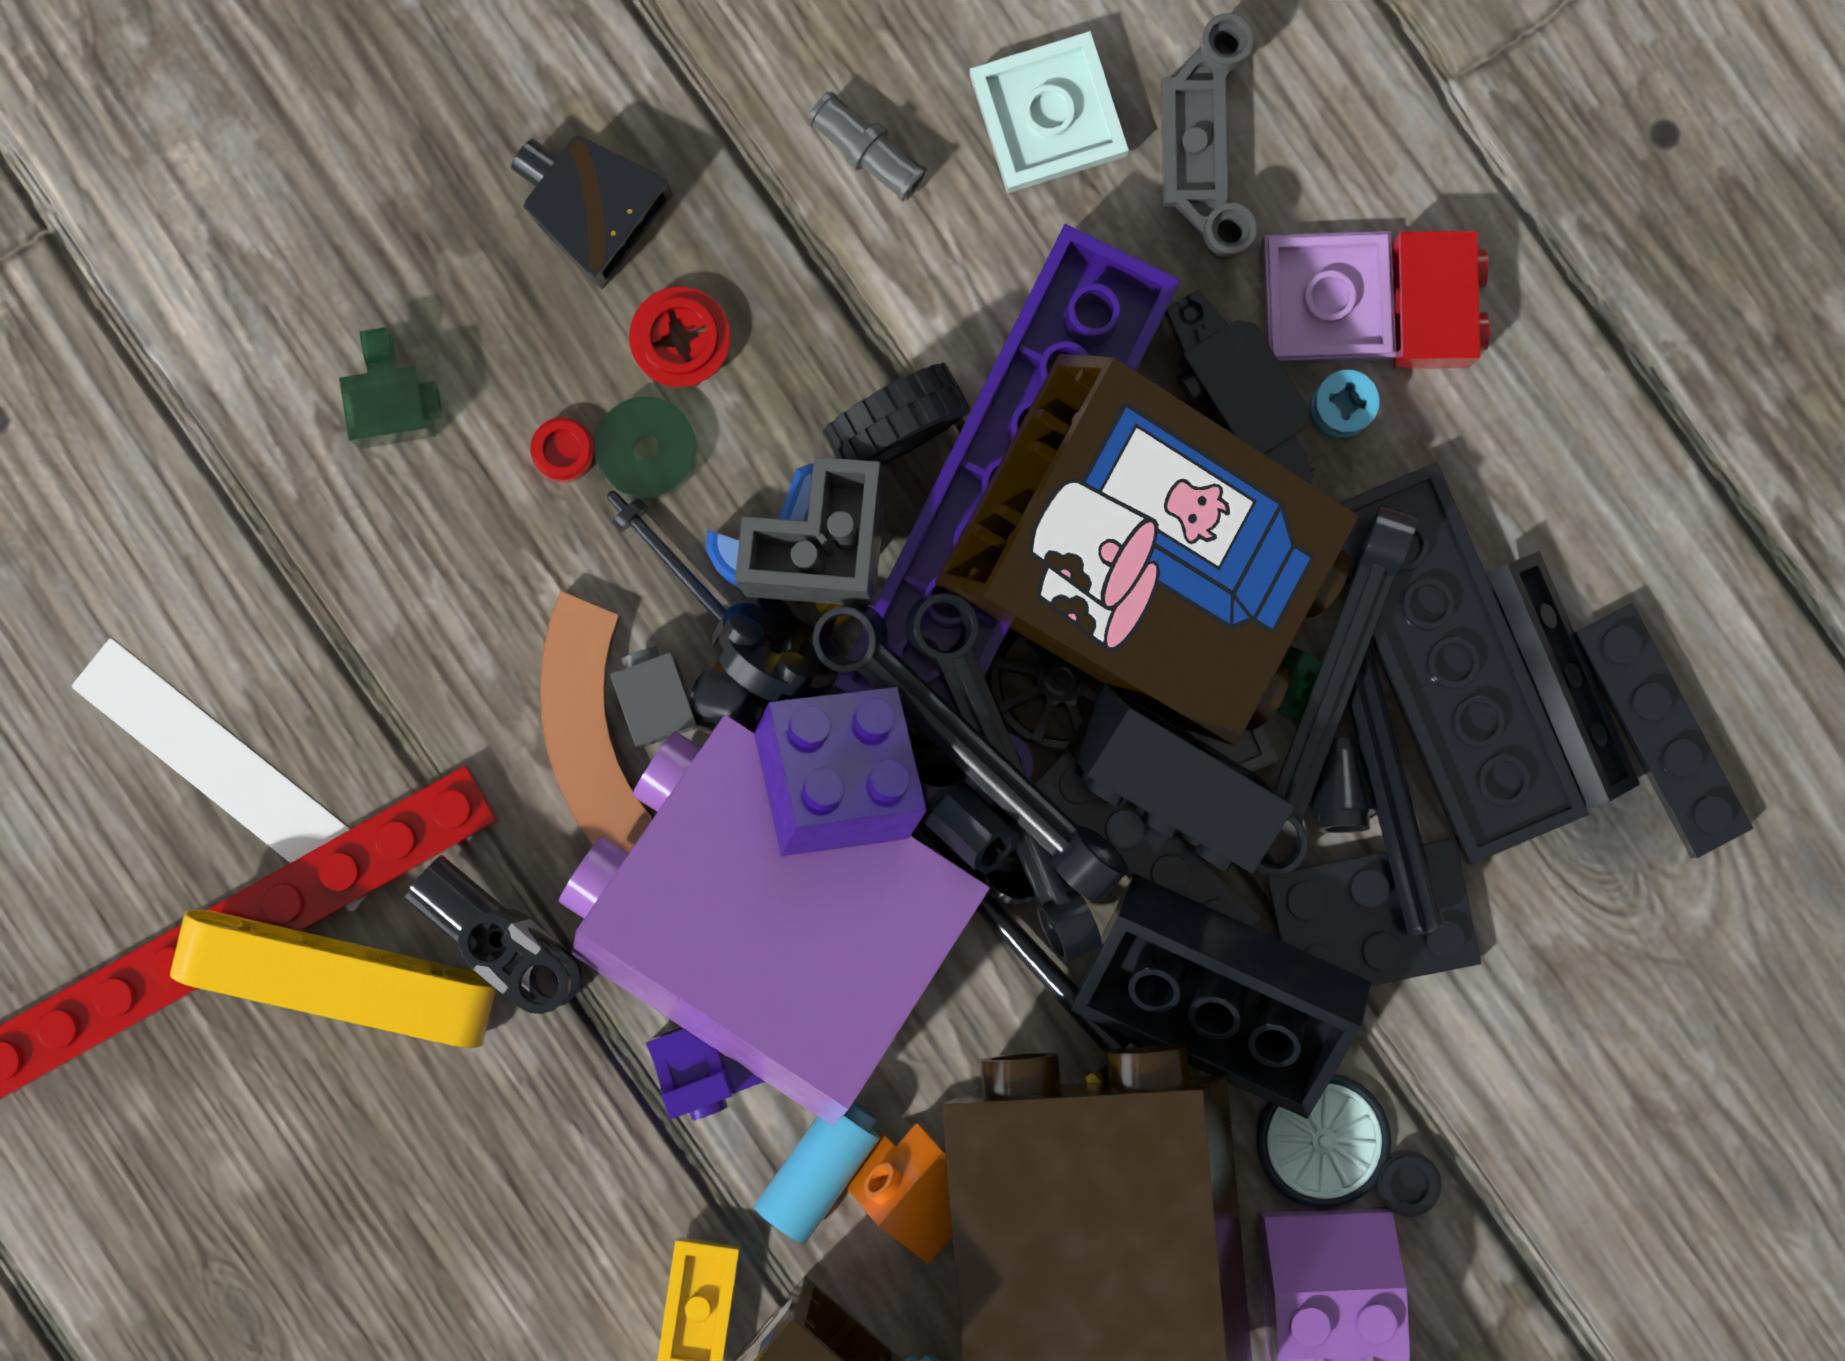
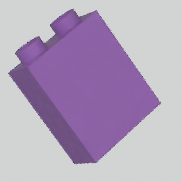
(762, 954)

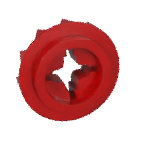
(652, 326)

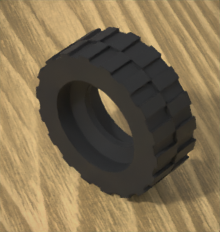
(898, 417)

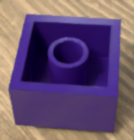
(839, 771)

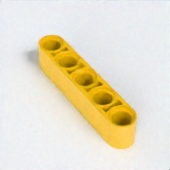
(332, 978)

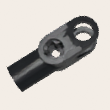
(470, 918)

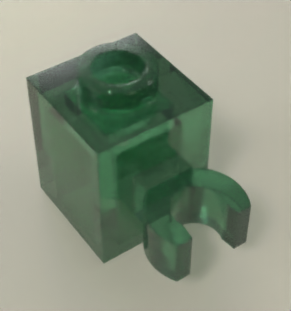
(388, 401)

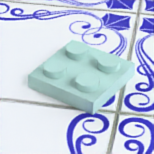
(1048, 112)

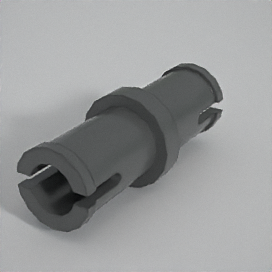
(867, 146)

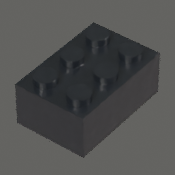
(1177, 782)

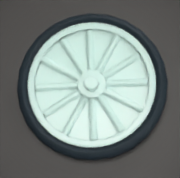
(1330, 1154)

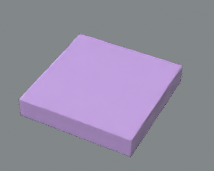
(1329, 297)

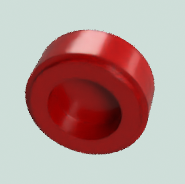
(563, 449)

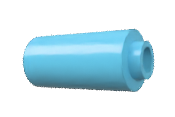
(817, 1173)

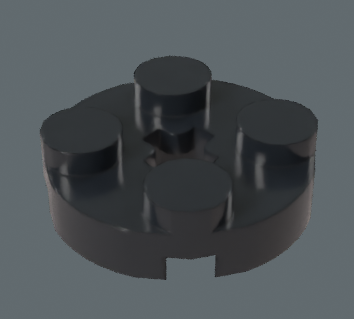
(771, 651)

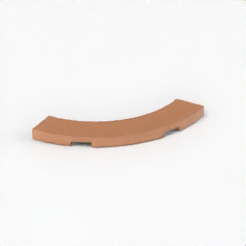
(578, 727)

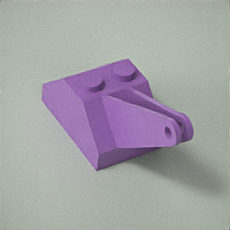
(1333, 1286)

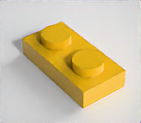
(698, 1301)

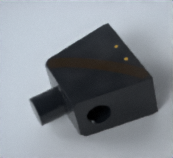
(590, 202)

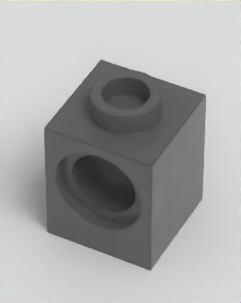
(653, 696)

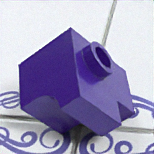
(695, 1075)

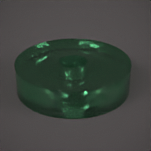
(642, 419)

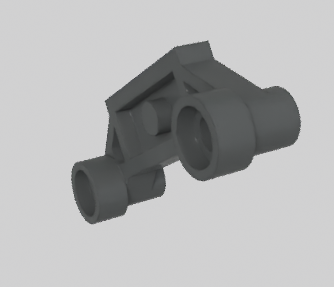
(1197, 139)

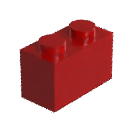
(1438, 299)

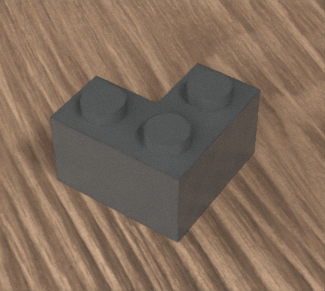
(829, 555)

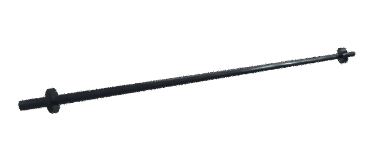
(990, 909)

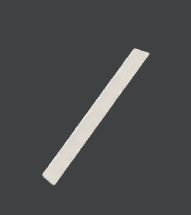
(206, 754)

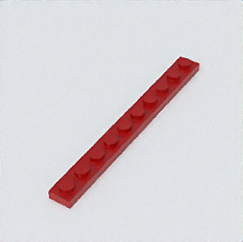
(289, 898)

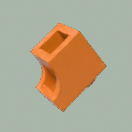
(907, 1191)

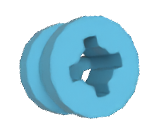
(1340, 416)

